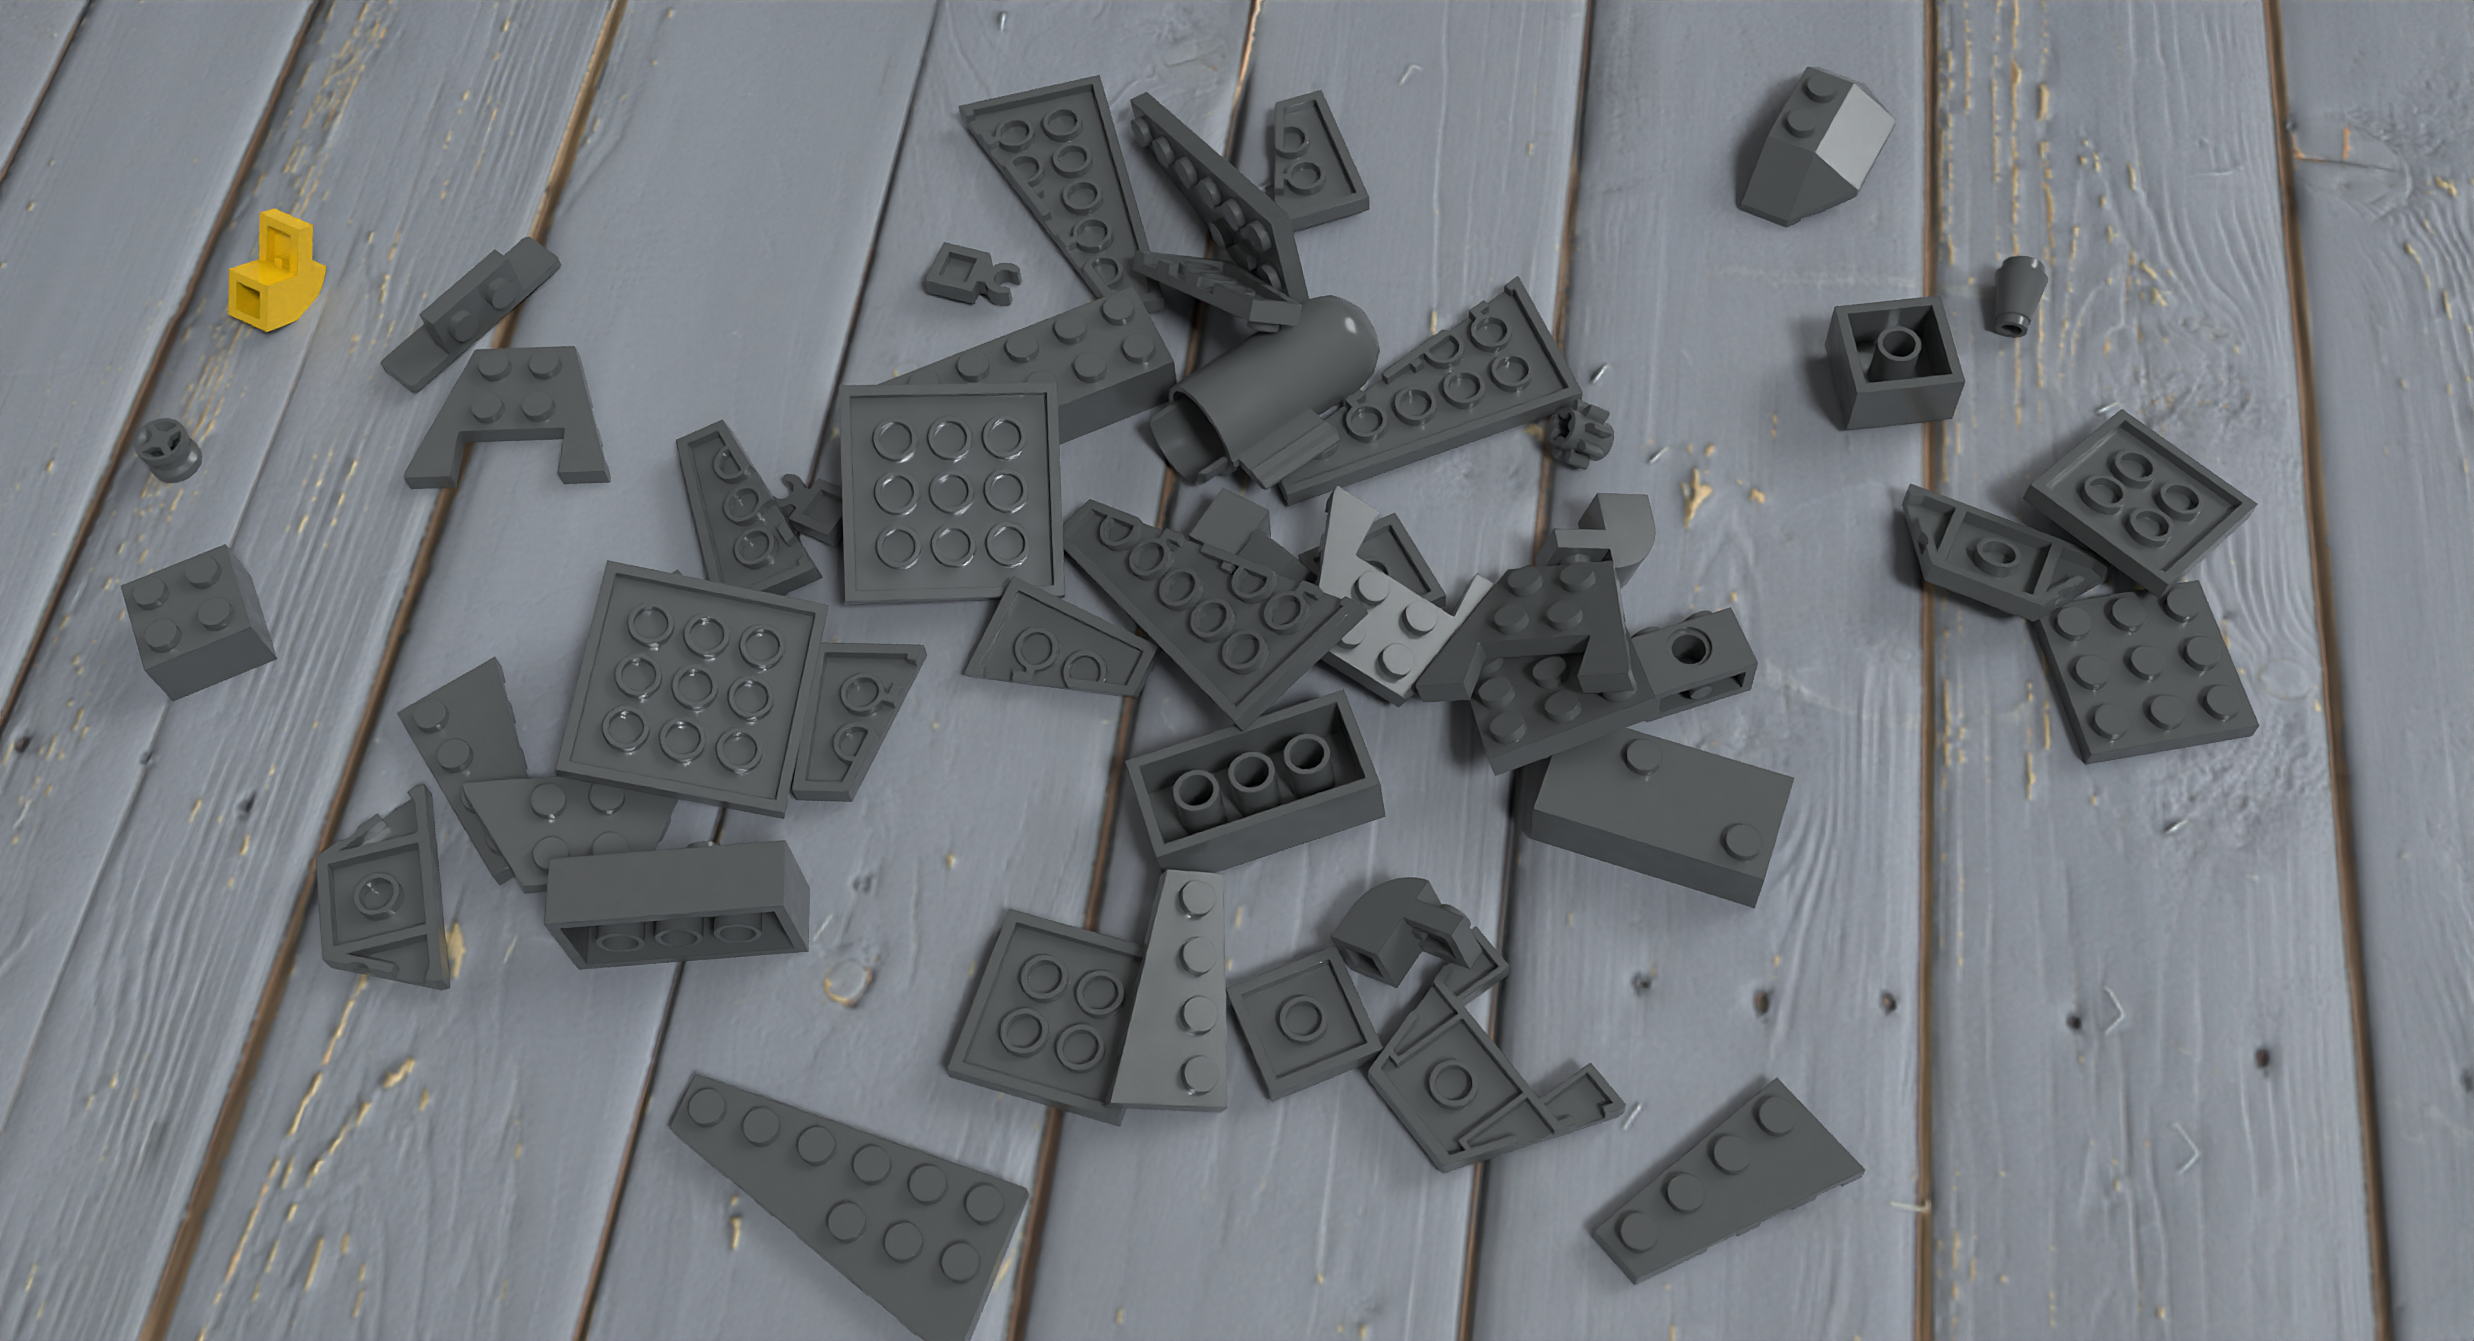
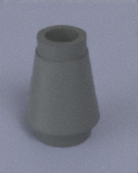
(2017, 294)

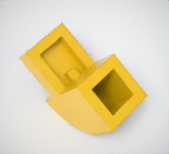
(282, 280)

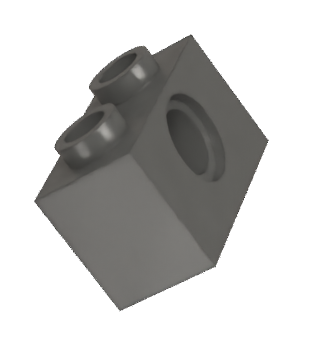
(1717, 645)

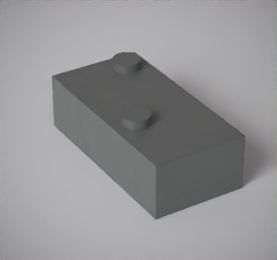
(1257, 788)
(1664, 812)
(678, 904)

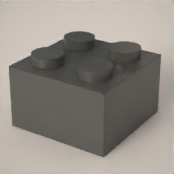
(1894, 362)
(198, 622)

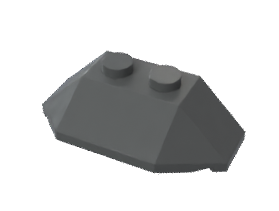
(1818, 148)

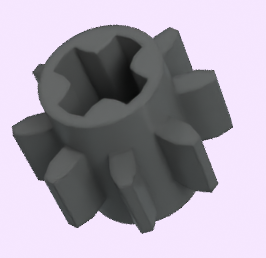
(1580, 434)

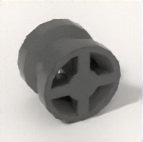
(168, 450)

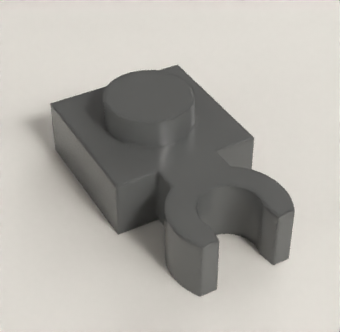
(967, 272)
(815, 510)

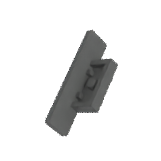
(469, 311)

